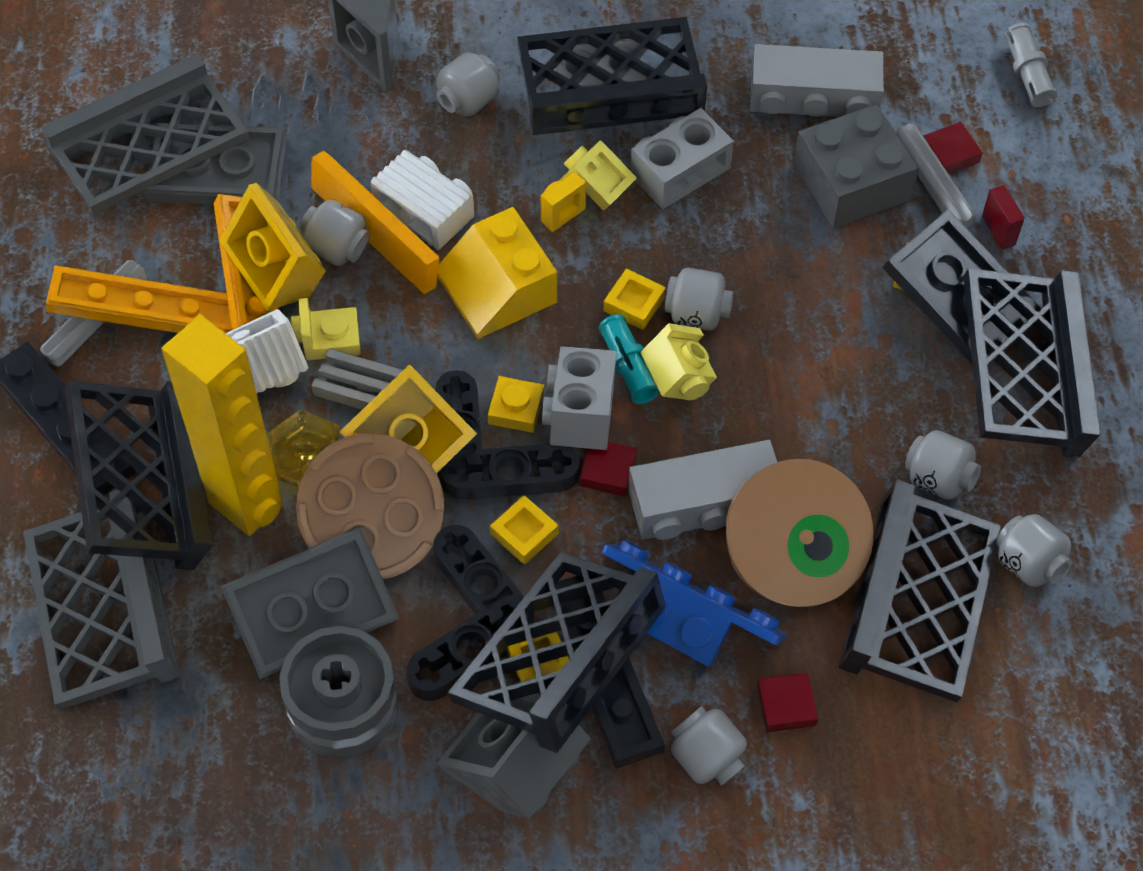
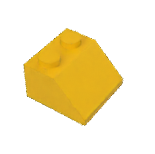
(270, 250)
(498, 274)
(416, 415)

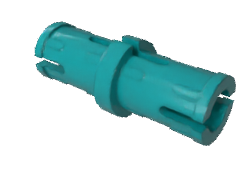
(635, 374)

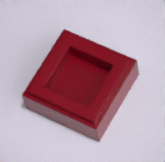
(954, 147)
(1003, 217)
(608, 468)
(787, 702)

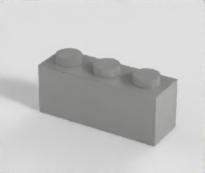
(814, 80)
(692, 489)

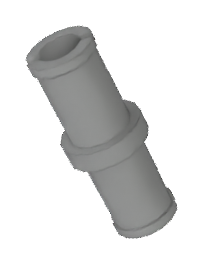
(1030, 64)

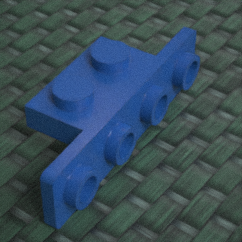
(694, 618)

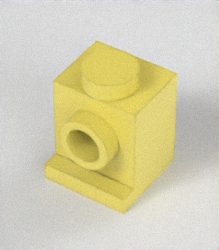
(679, 362)

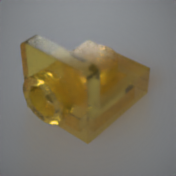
(298, 442)

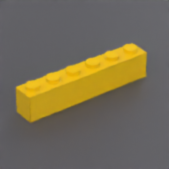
(224, 424)

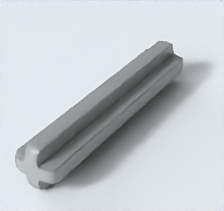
(934, 175)
(78, 330)

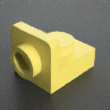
(602, 171)
(326, 330)

